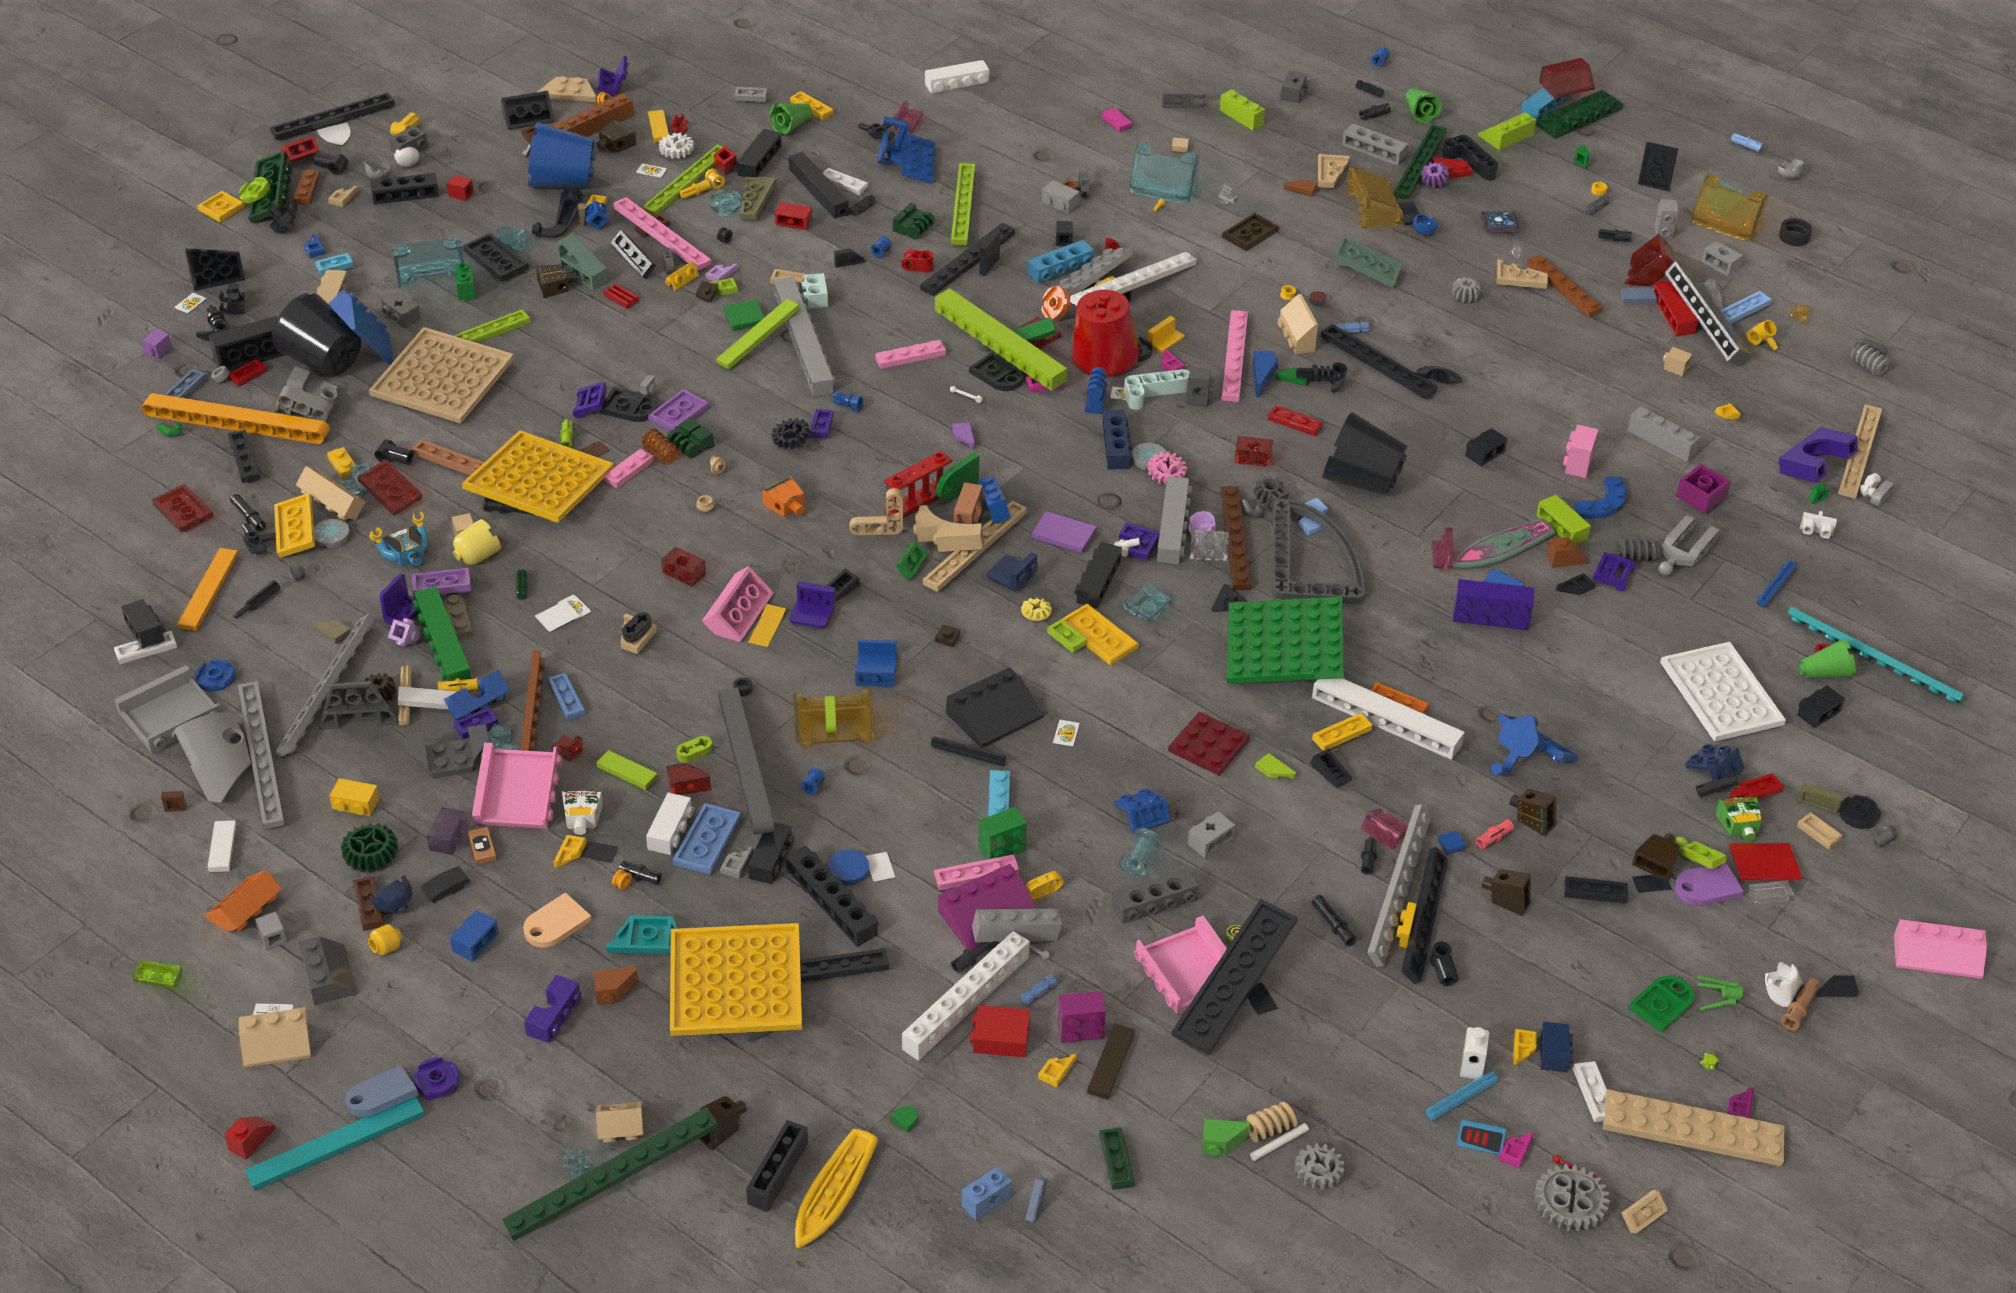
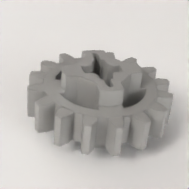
(1319, 1166)

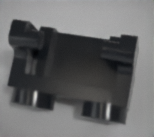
(232, 300)

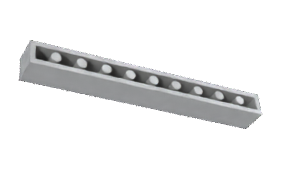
(805, 340)

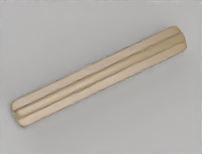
(405, 681)

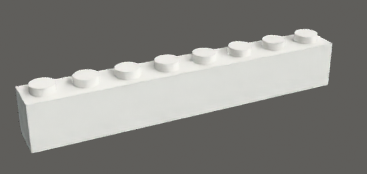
(1390, 715)

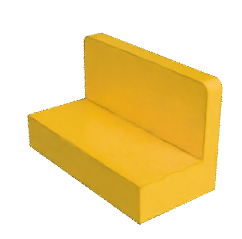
(1164, 335)

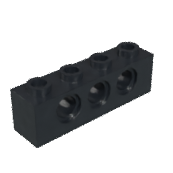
(404, 188)

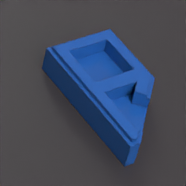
(314, 247)

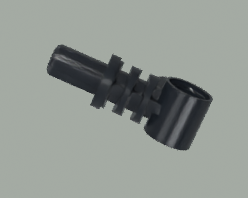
(217, 322)
(1335, 375)

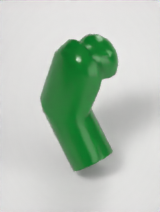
(168, 431)

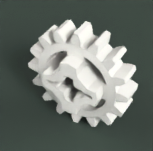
(676, 145)

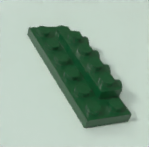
(1578, 114)
(277, 174)

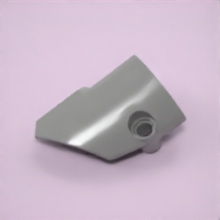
(306, 395)
(212, 754)

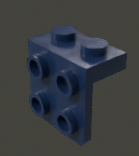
(1013, 572)
(1718, 759)

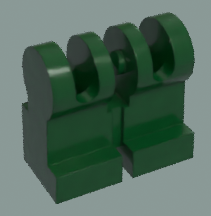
(912, 221)
(691, 437)

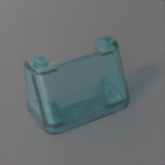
(1164, 175)
(426, 258)

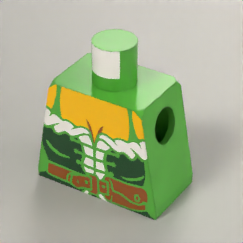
(1740, 816)

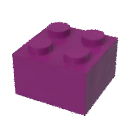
(1703, 488)
(1081, 1016)

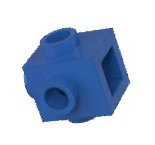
(597, 214)

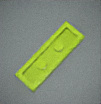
(627, 770)

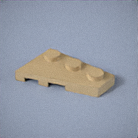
(1330, 169)
(1519, 277)

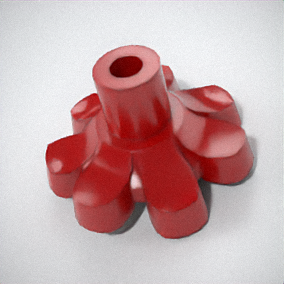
(679, 123)

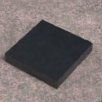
(989, 253)

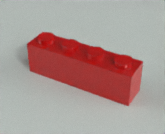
(1675, 309)

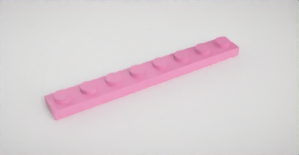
(661, 233)
(1234, 356)

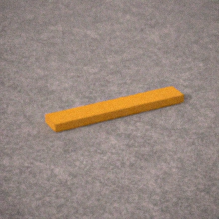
(207, 589)

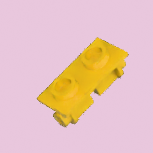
(682, 276)

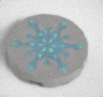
(1143, 452)
(331, 533)

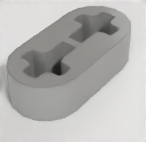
(1882, 493)

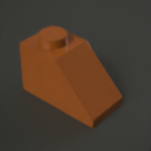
(1565, 553)
(614, 984)

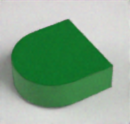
(1819, 493)
(905, 1117)

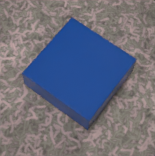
(1451, 842)

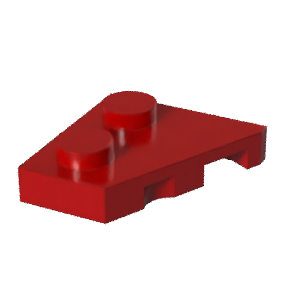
(1456, 168)

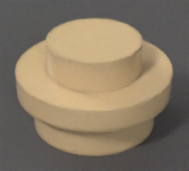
(705, 503)

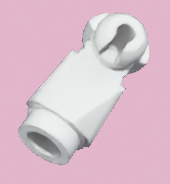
(1870, 485)

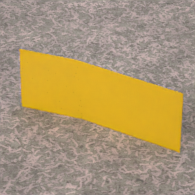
(767, 625)

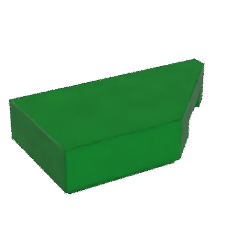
(1289, 376)

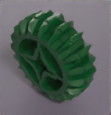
(369, 847)

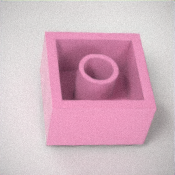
(1580, 451)

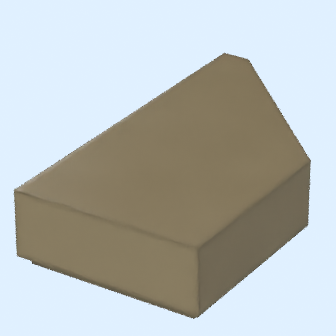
(332, 629)

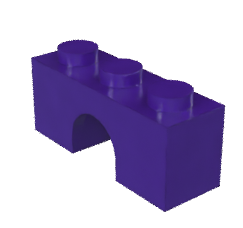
(546, 1022)

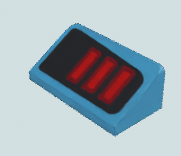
(1481, 1137)

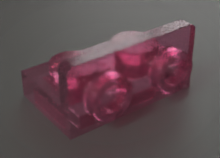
(910, 116)
(1443, 550)
(1384, 827)

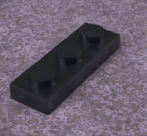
(1596, 890)

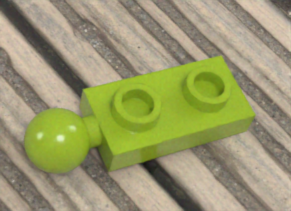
(1700, 853)

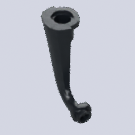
(567, 210)

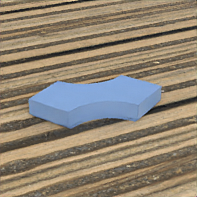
(1308, 525)

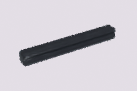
(969, 751)

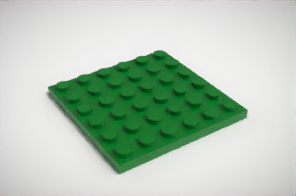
(1285, 640)

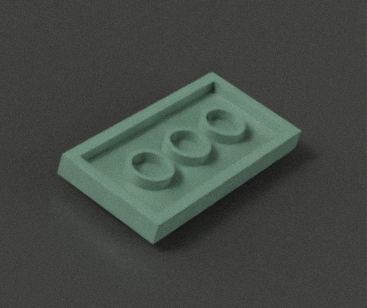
(1367, 261)

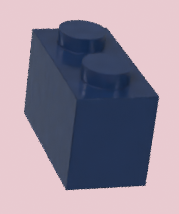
(1555, 1047)

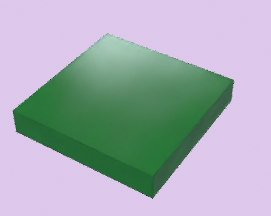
(743, 314)

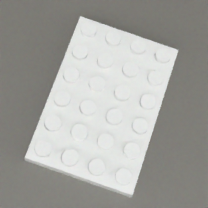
(1722, 691)

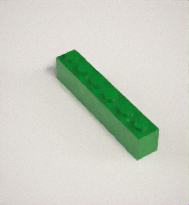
(441, 635)

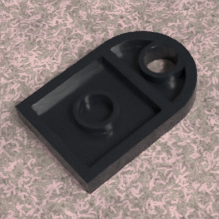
(997, 372)
(628, 405)

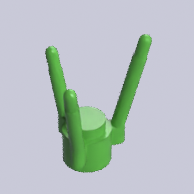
(1730, 990)

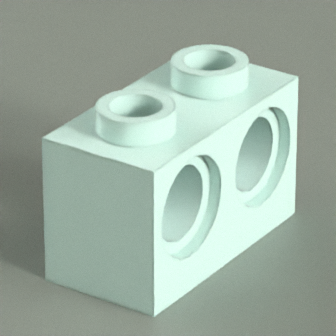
(815, 291)

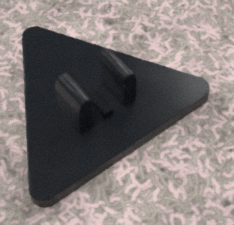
(1226, 596)

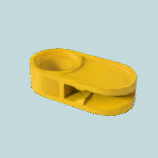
(1042, 885)

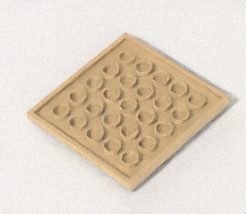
(441, 375)

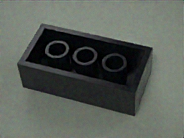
(244, 344)

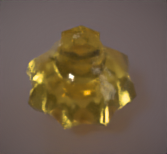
(1800, 312)

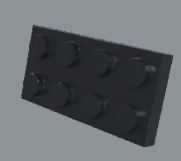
(495, 257)

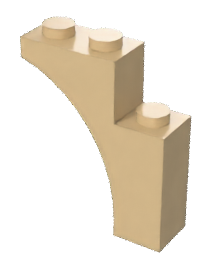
(946, 534)

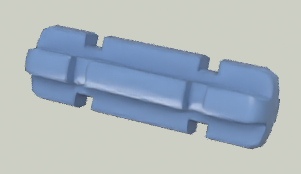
(1354, 327)
(1038, 989)

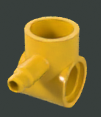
(1762, 332)

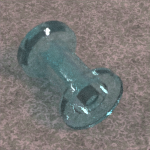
(1134, 862)

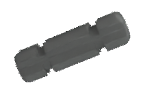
(1597, 204)

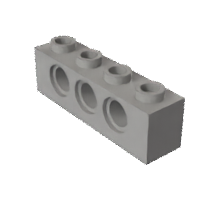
(1375, 144)

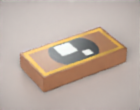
(481, 845)

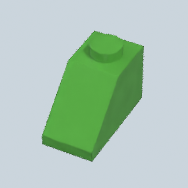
(1223, 1136)

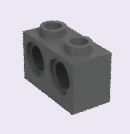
(410, 137)

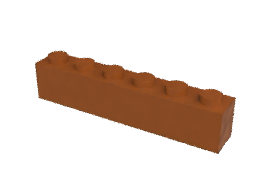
(596, 118)

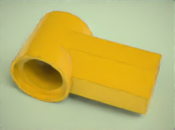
(409, 121)

